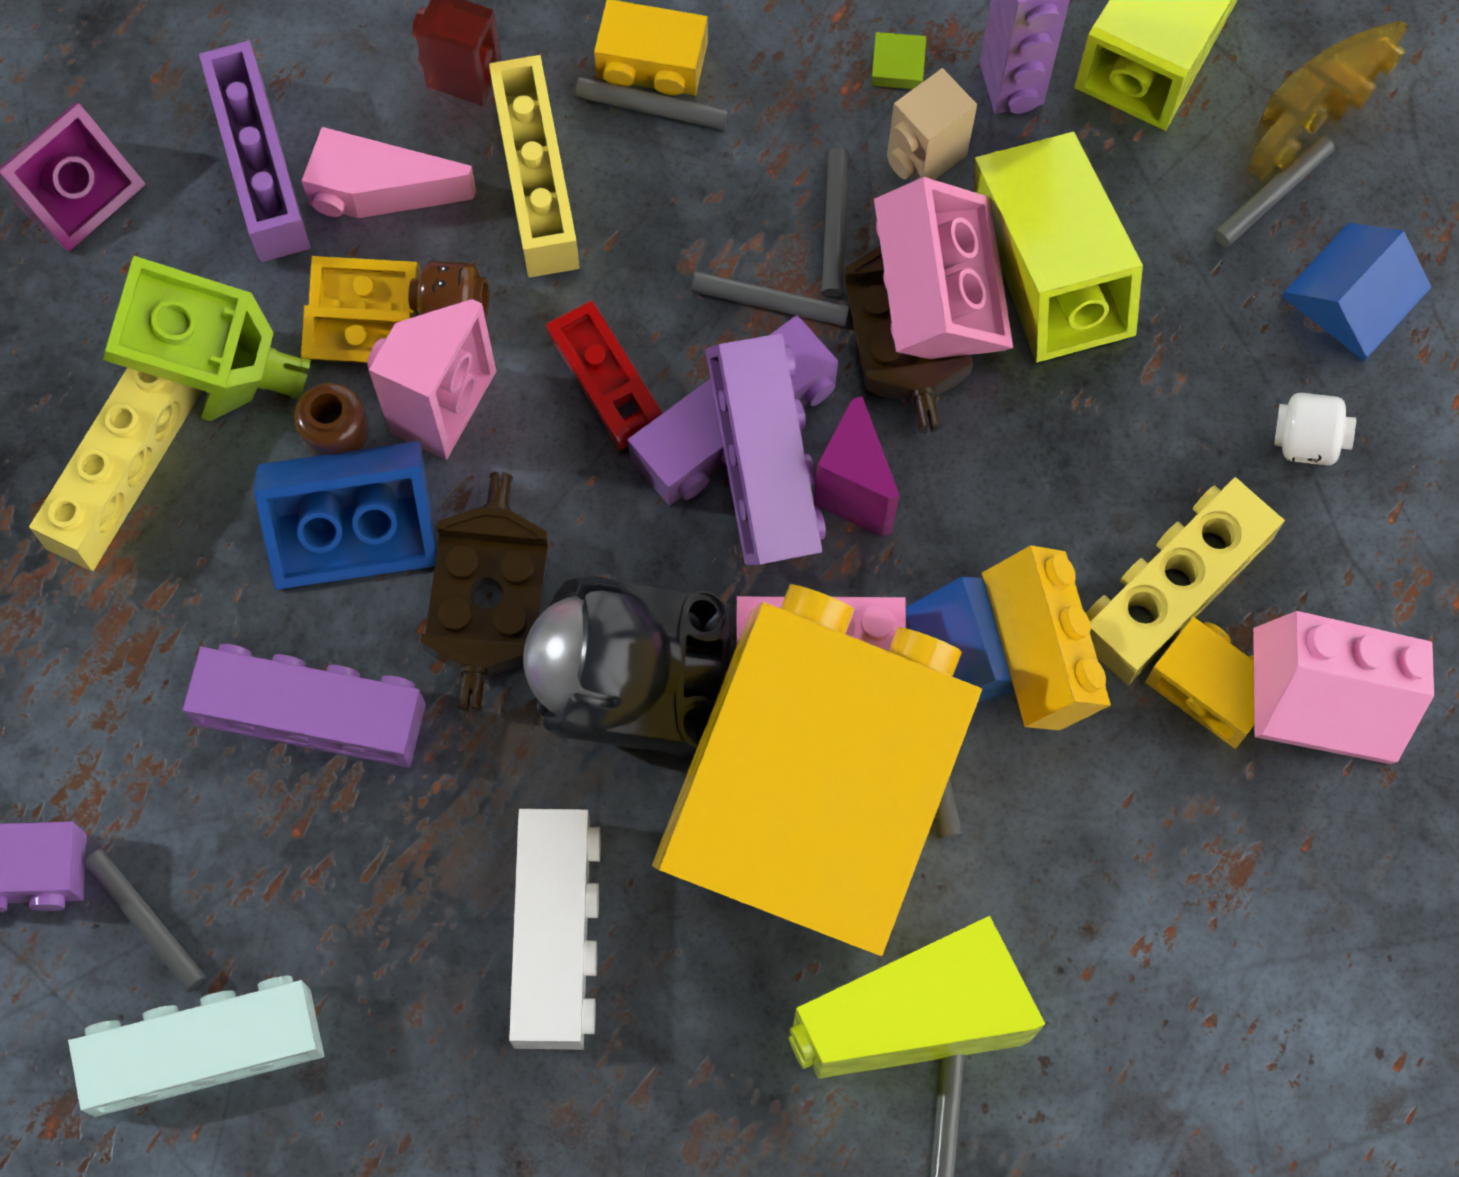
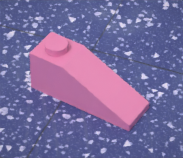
(377, 178)

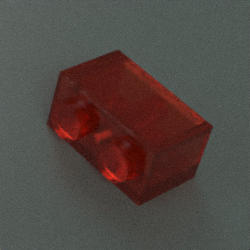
(456, 47)

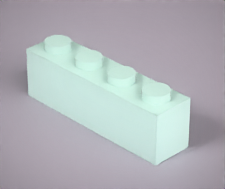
(195, 1047)

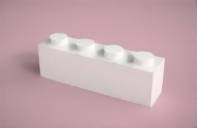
(551, 929)

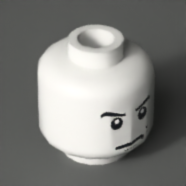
(1314, 429)

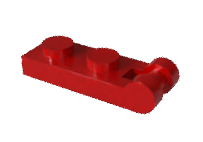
(603, 371)

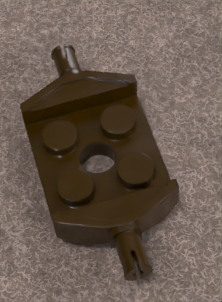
(884, 369)
(479, 550)

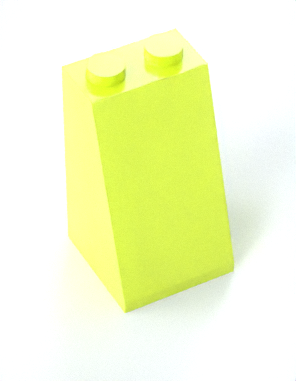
(1149, 53)
(1060, 246)
(926, 1006)

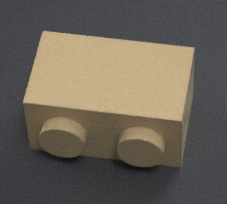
(930, 128)

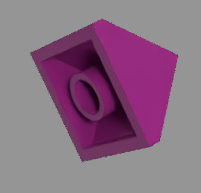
(70, 177)
(855, 475)

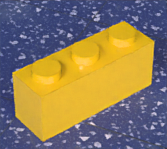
(1046, 638)

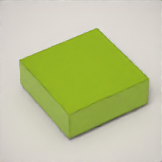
(898, 60)

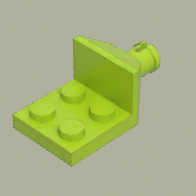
(199, 338)

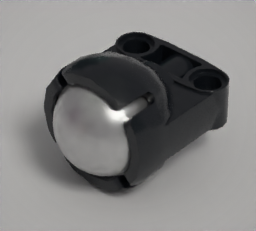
(628, 664)

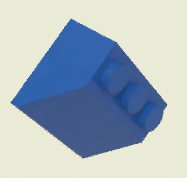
(346, 515)

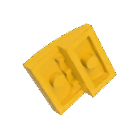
(354, 306)

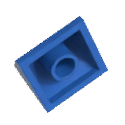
(1361, 286)
(964, 619)

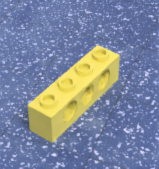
(534, 166)
(112, 466)
(1232, 514)

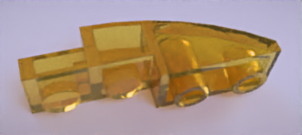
(1325, 87)

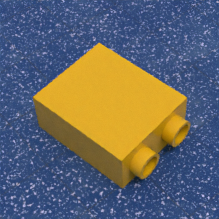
(820, 770)

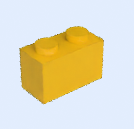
(651, 47)
(1208, 680)

